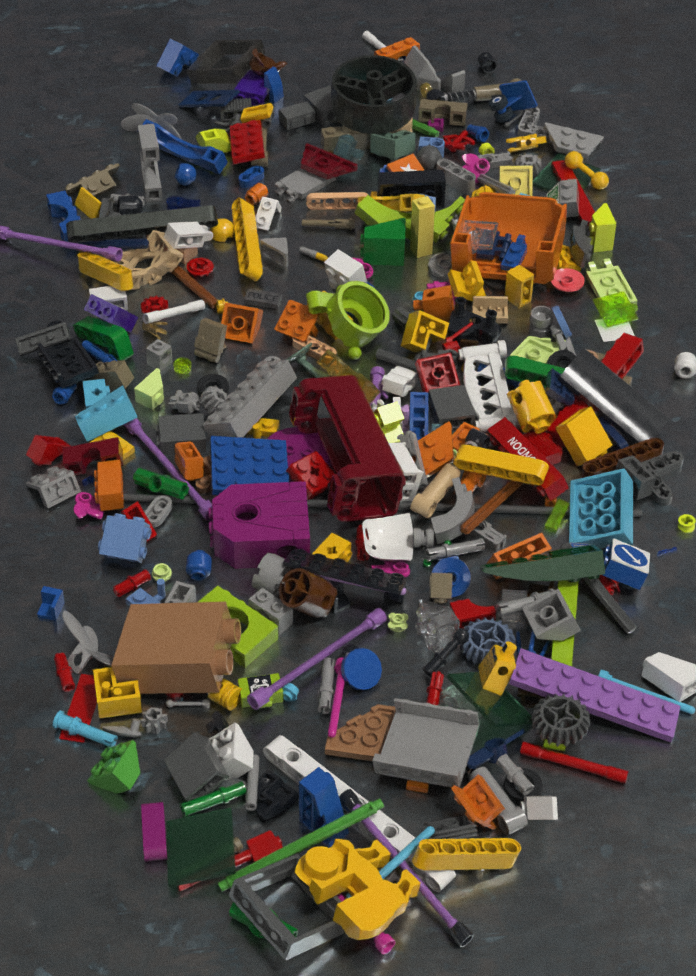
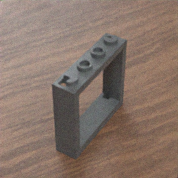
(268, 923)

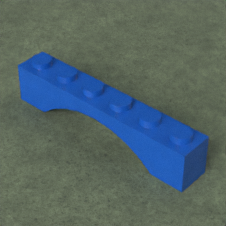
(205, 157)

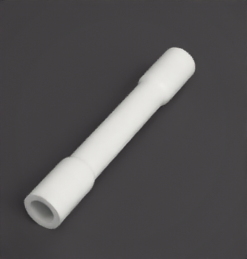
(371, 39)
(187, 308)

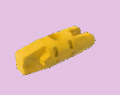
(532, 142)

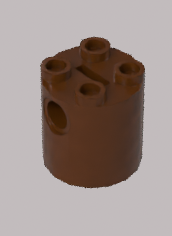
(307, 593)

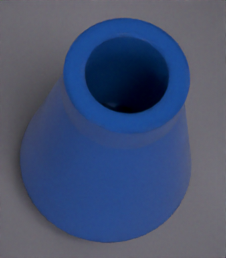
(478, 132)
(62, 395)

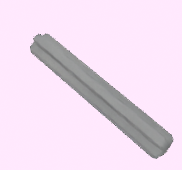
(496, 185)

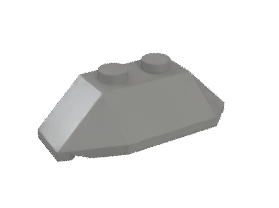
(422, 69)

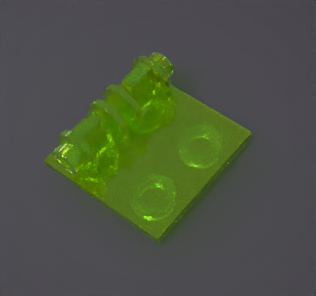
(616, 309)

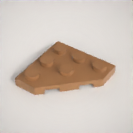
(362, 734)

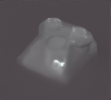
(482, 234)

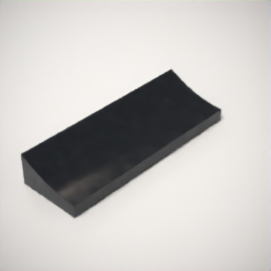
(612, 398)

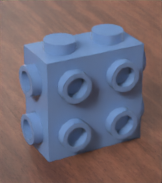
(124, 538)

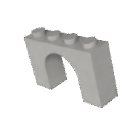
(148, 158)

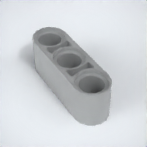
(457, 176)

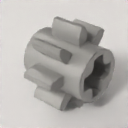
(154, 720)

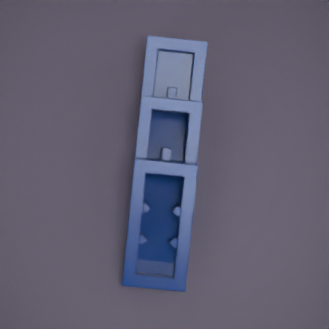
(419, 413)

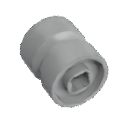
(541, 321)

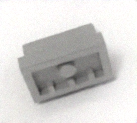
(55, 485)

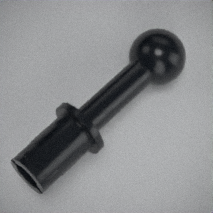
(459, 637)

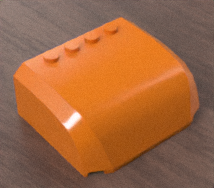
(533, 216)

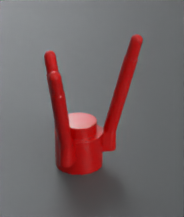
(450, 344)

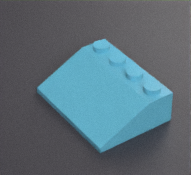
(602, 509)

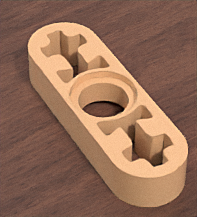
(322, 347)

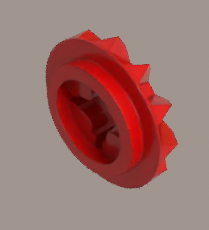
(204, 263)
(146, 305)

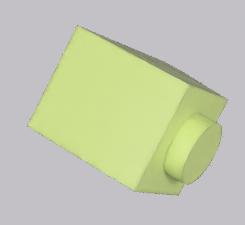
(150, 390)

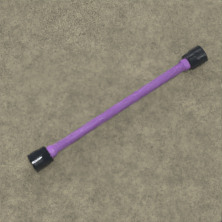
(460, 933)

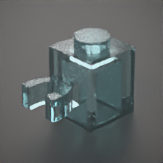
(346, 148)

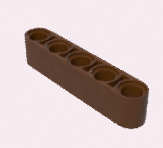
(642, 451)

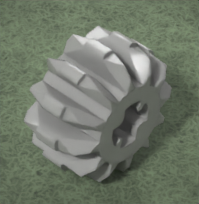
(529, 160)
(212, 398)

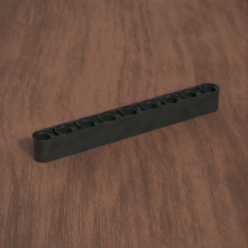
(137, 224)

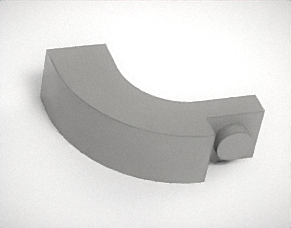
(449, 524)

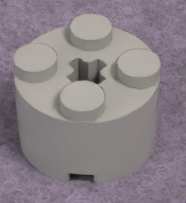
(270, 574)

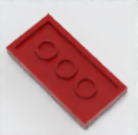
(247, 141)

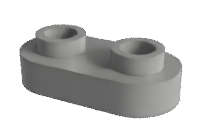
(159, 510)

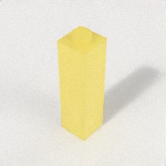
(422, 226)

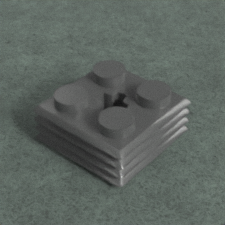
(453, 828)

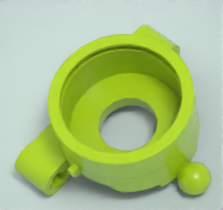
(362, 302)

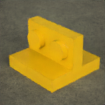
(467, 283)

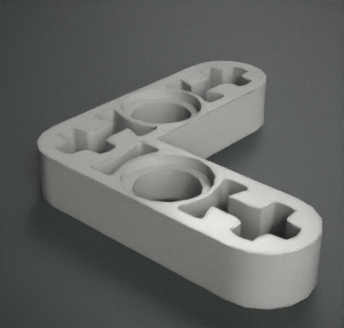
(528, 124)

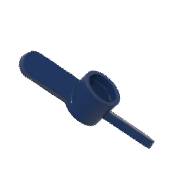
(492, 751)

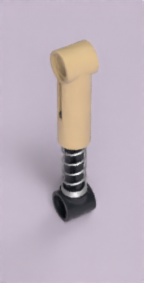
(427, 501)

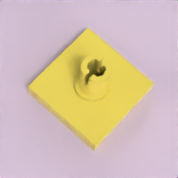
(518, 178)

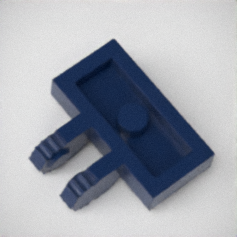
(558, 391)

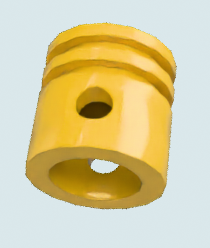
(227, 696)

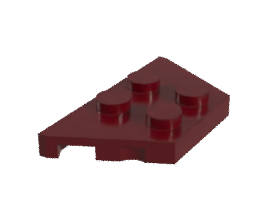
(325, 163)

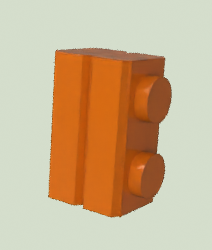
(189, 460)

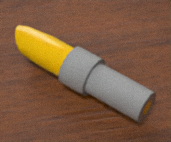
(313, 254)

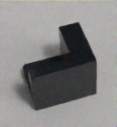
(341, 601)

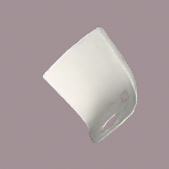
(390, 536)

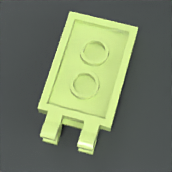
(608, 280)

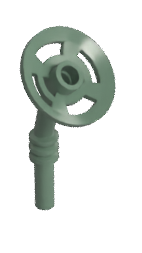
(300, 358)

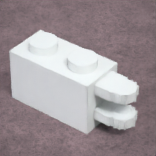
(187, 235)

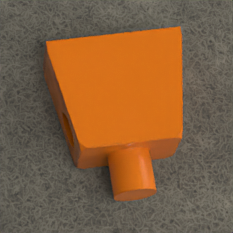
(436, 302)

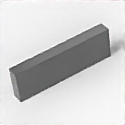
(48, 337)

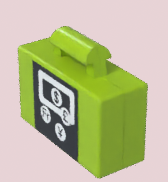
(251, 684)

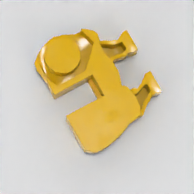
(344, 868)

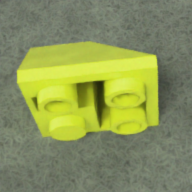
(215, 138)

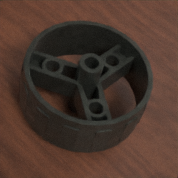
(373, 82)

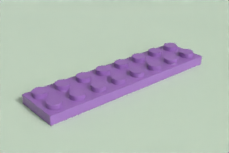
(599, 695)

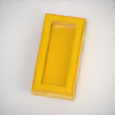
(256, 112)

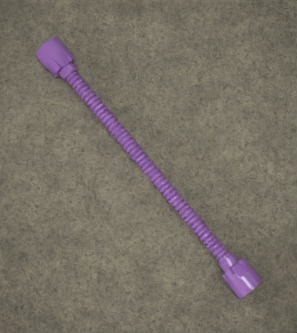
(110, 253)
(134, 427)
(261, 695)

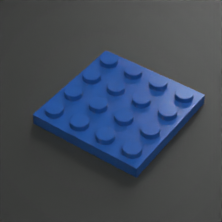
(246, 461)

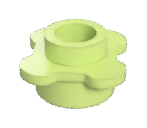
(398, 622)

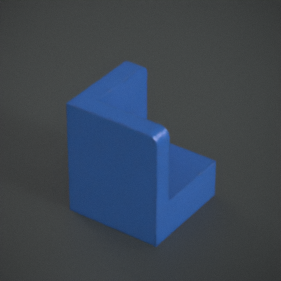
(51, 603)

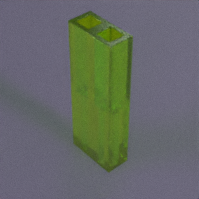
(557, 515)

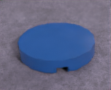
(361, 669)

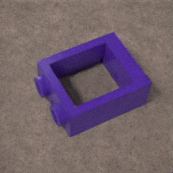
(111, 313)

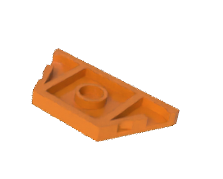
(436, 449)

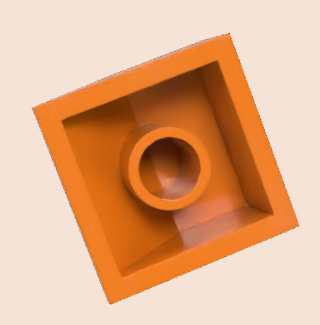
(241, 322)

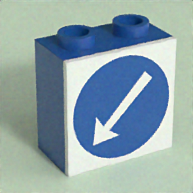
(626, 563)

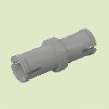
(515, 774)

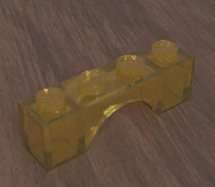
(336, 367)

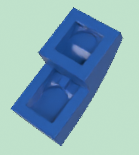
(273, 82)

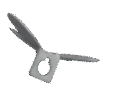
(164, 120)
(88, 644)

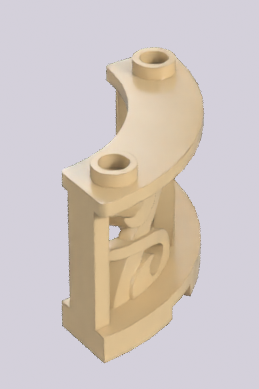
(161, 264)

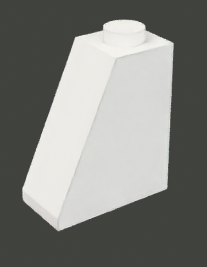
(671, 675)

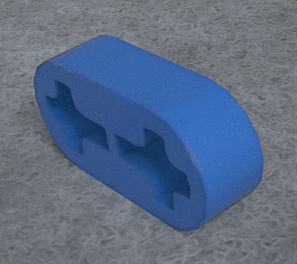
(251, 176)

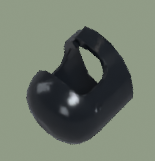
(129, 204)

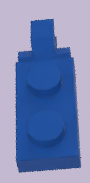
(515, 253)

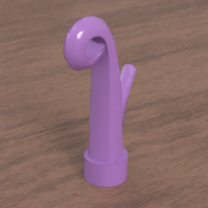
(376, 376)

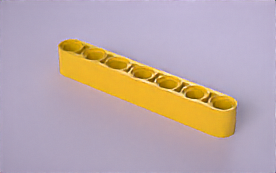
(246, 239)

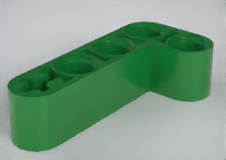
(106, 335)

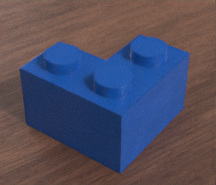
(175, 57)

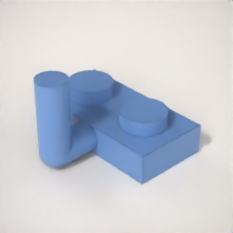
(142, 597)

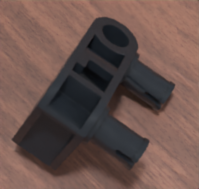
(483, 330)

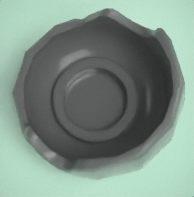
(428, 157)

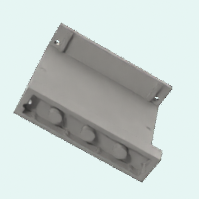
(428, 743)

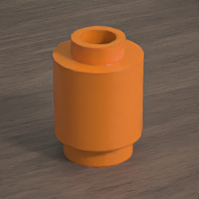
(255, 193)

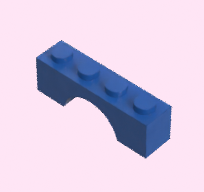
(62, 207)

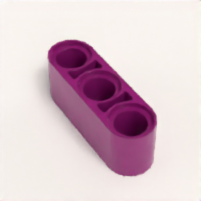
(154, 831)

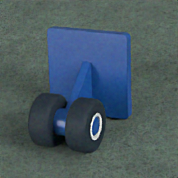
(514, 97)

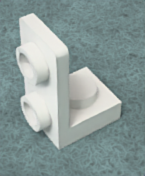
(266, 212)

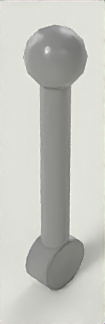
(205, 703)

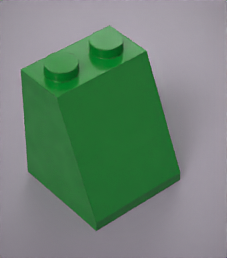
(384, 243)

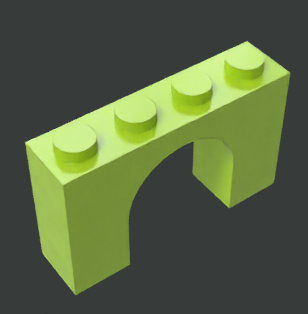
(259, 633)

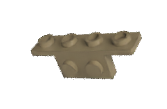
(97, 183)

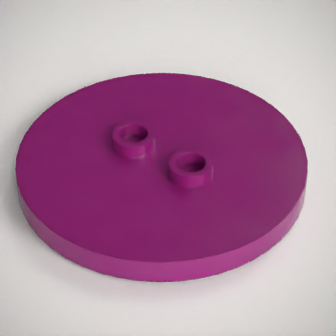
(300, 445)

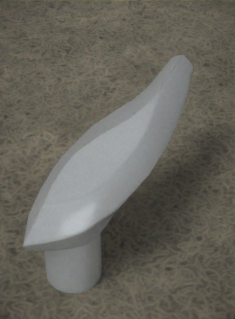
(125, 731)

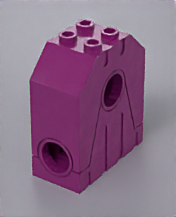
(259, 521)

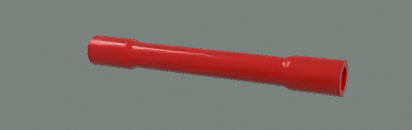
(541, 753)

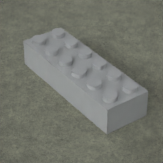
(250, 399)

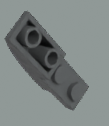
(580, 244)

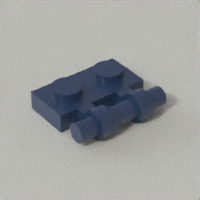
(499, 251)

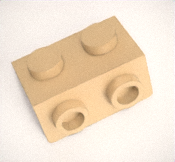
(498, 303)

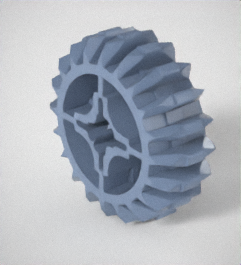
(483, 636)

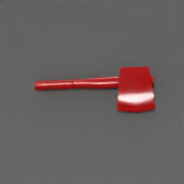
(256, 849)

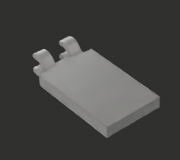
(301, 184)

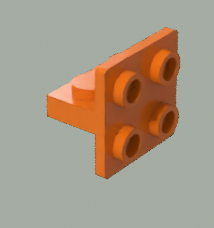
(297, 321)
(479, 802)

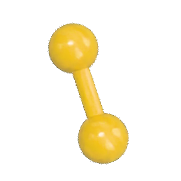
(598, 180)

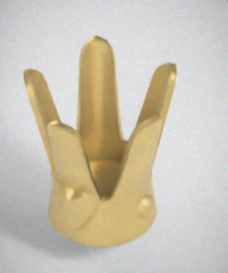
(153, 328)

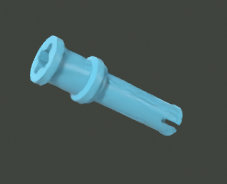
(76, 726)

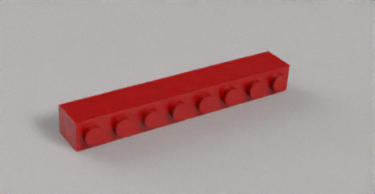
(618, 359)

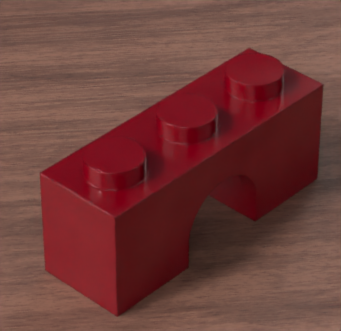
(79, 456)

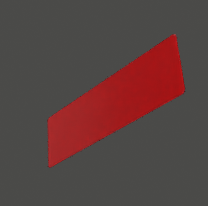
(82, 705)

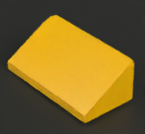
(88, 203)

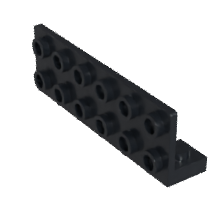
(352, 573)

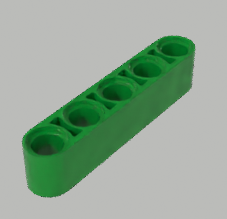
(523, 369)

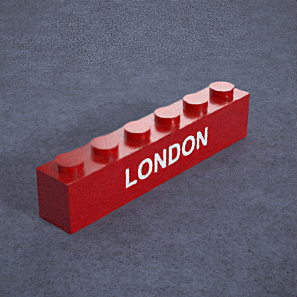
(512, 441)

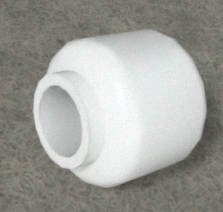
(685, 365)

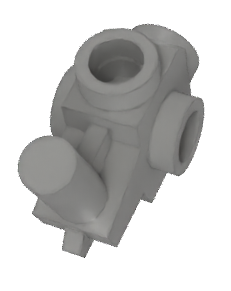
(185, 402)

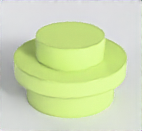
(161, 571)

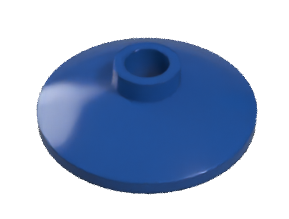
(459, 570)

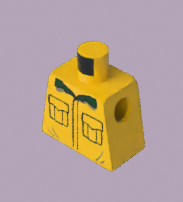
(497, 667)

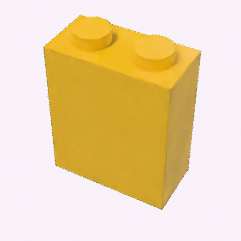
(584, 436)

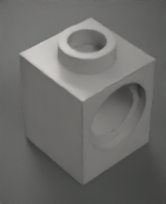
(159, 355)

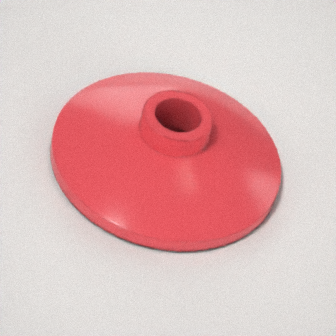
(568, 280)

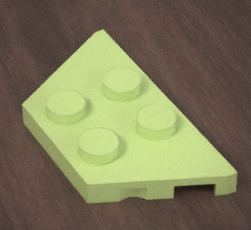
(536, 349)

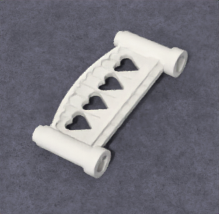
(489, 355)

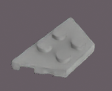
(568, 140)

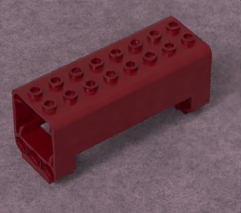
(366, 470)

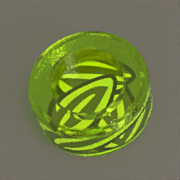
(182, 365)

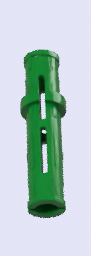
(222, 795)

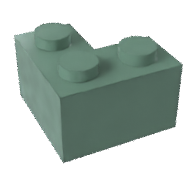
(393, 144)

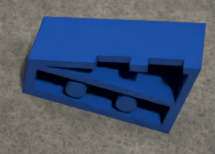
(320, 803)

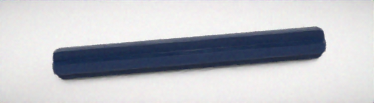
(119, 243)

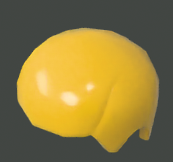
(223, 230)

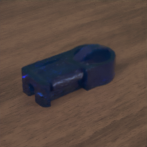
(181, 203)

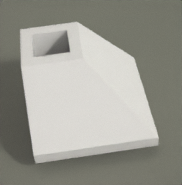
(233, 750)

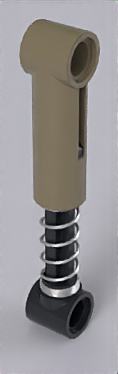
(478, 93)

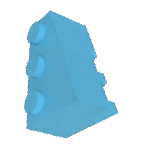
(106, 414)

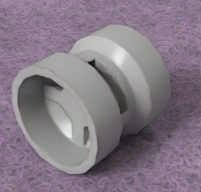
(423, 537)

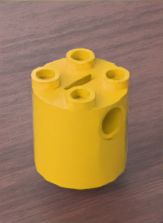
(532, 407)

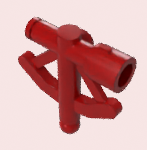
(455, 144)

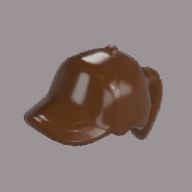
(261, 63)

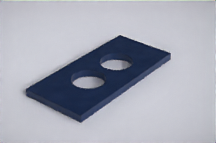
(191, 99)

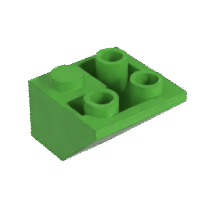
(117, 768)

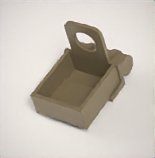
(210, 340)

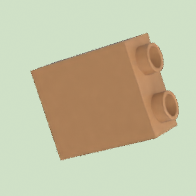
(176, 647)

